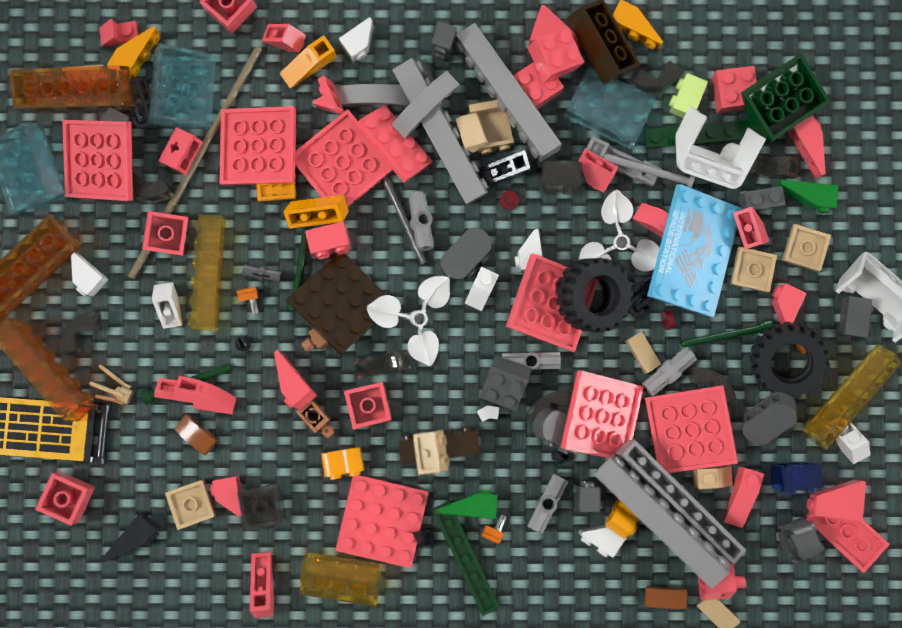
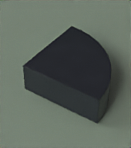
(424, 537)

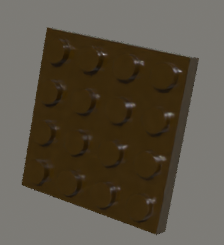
(337, 302)

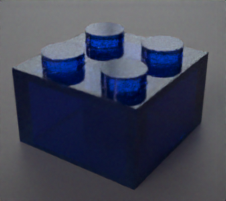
(797, 476)

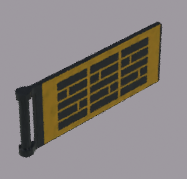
(37, 431)

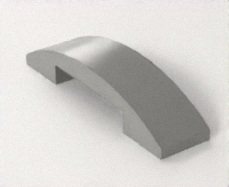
(372, 95)
(425, 103)
(601, 148)

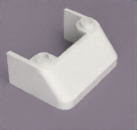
(726, 168)
(878, 283)

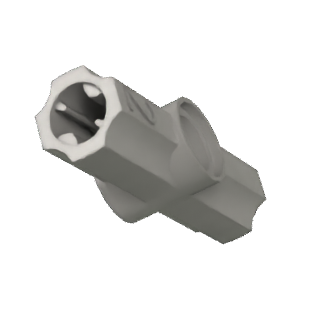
(423, 231)
(545, 360)
(669, 371)
(542, 515)

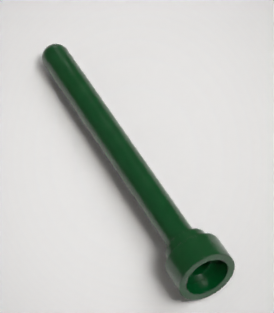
(300, 263)
(766, 323)
(148, 394)

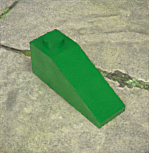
(813, 195)
(475, 505)

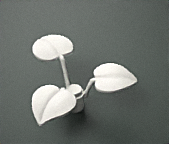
(615, 210)
(386, 310)

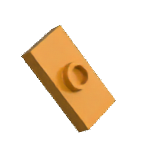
(276, 192)

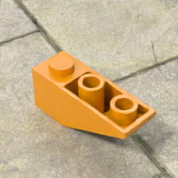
(636, 25)
(135, 51)
(308, 62)

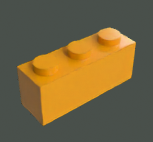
(316, 211)

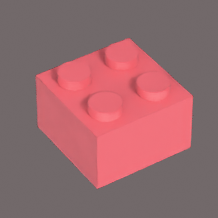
(229, 12)
(555, 54)
(728, 86)
(535, 89)
(165, 233)
(328, 240)
(368, 405)
(65, 498)

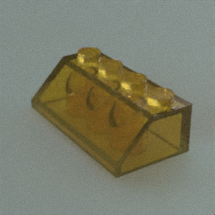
(340, 579)

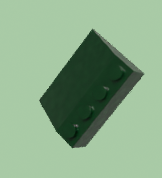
(783, 99)

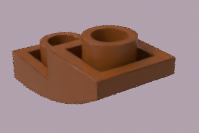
(195, 435)
(666, 598)

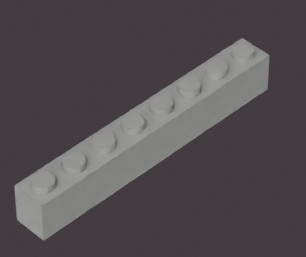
(508, 92)
(443, 135)
(680, 501)
(663, 521)

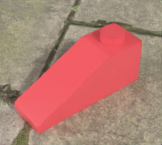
(809, 142)
(292, 384)
(743, 496)
(261, 585)

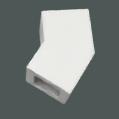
(488, 412)

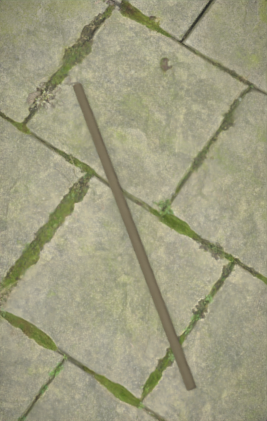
(206, 142)

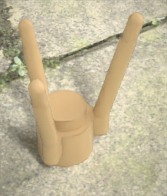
(122, 394)

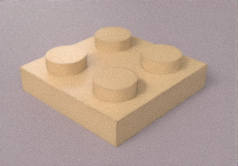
(806, 248)
(753, 269)
(190, 504)

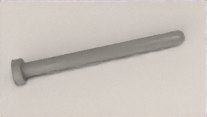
(650, 170)

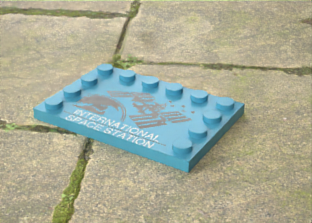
(694, 251)

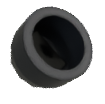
(246, 341)
(559, 456)

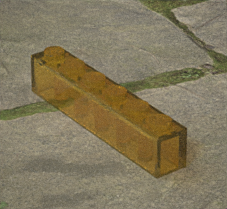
(208, 273)
(851, 396)

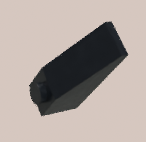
(509, 168)
(138, 533)

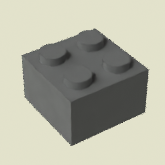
(505, 383)

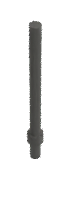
(404, 219)

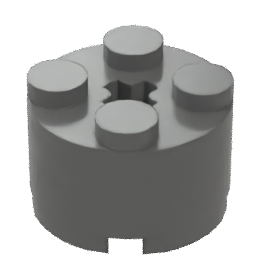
(800, 540)

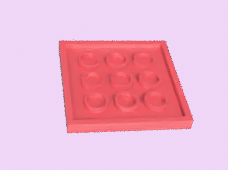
(258, 146)
(98, 159)
(341, 160)
(536, 307)
(601, 414)
(691, 429)
(382, 520)

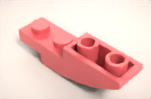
(201, 394)

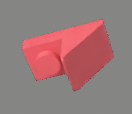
(118, 33)
(329, 100)

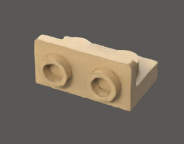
(431, 452)

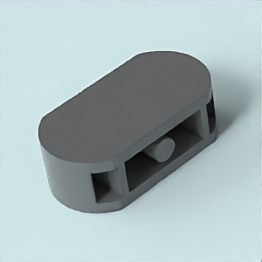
(466, 254)
(769, 418)
(550, 427)

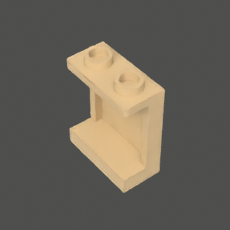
(495, 127)

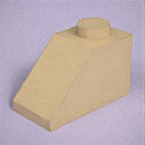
(712, 477)

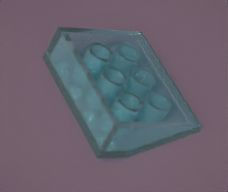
(181, 87)
(610, 109)
(28, 168)

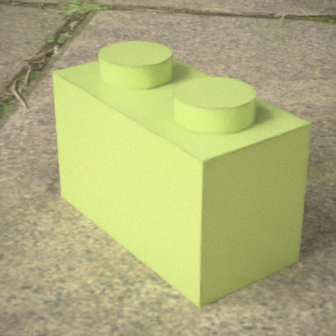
(689, 94)

